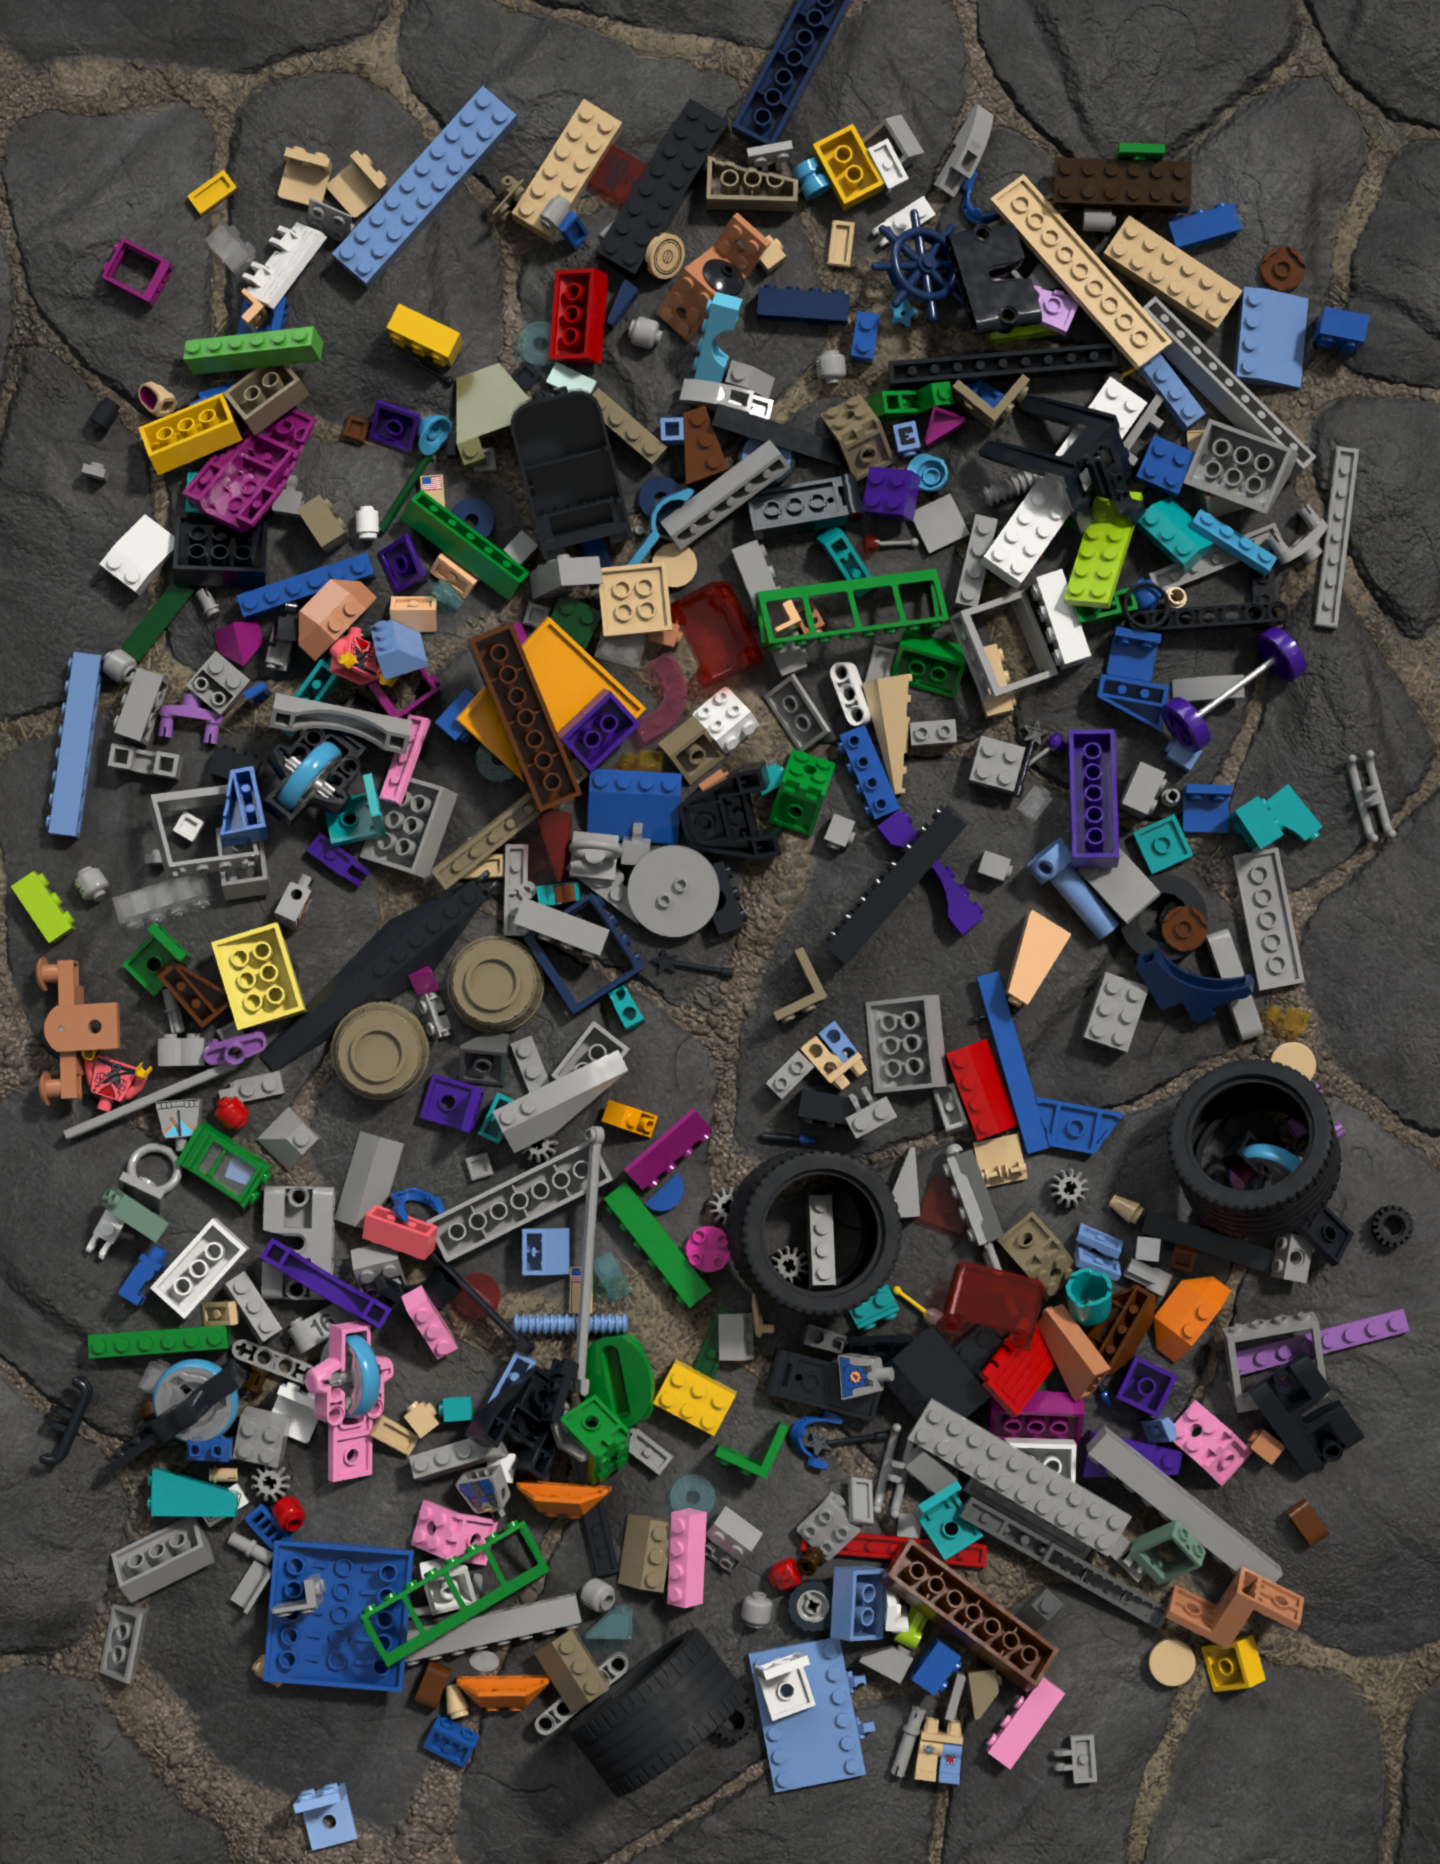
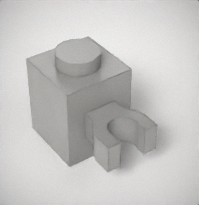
(289, 499)
(635, 846)

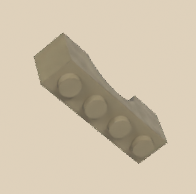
(636, 436)

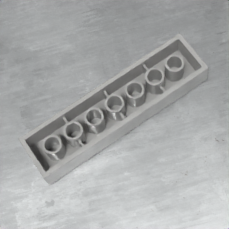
(515, 1202)

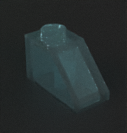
(612, 1276)

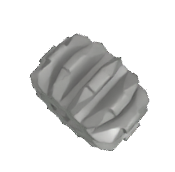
(546, 1146)
(1075, 1191)
(723, 1199)
(796, 1262)
(266, 1488)

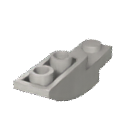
(968, 151)
(711, 393)

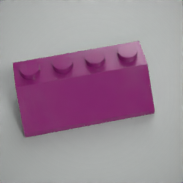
(667, 1149)
(1044, 1417)

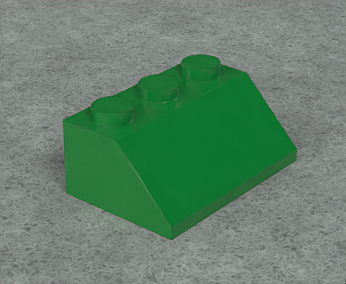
(931, 661)

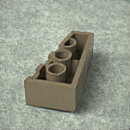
(748, 189)

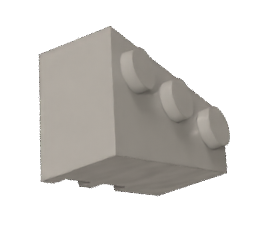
(563, 575)

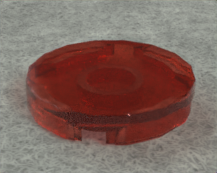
(486, 1287)

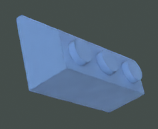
(398, 648)

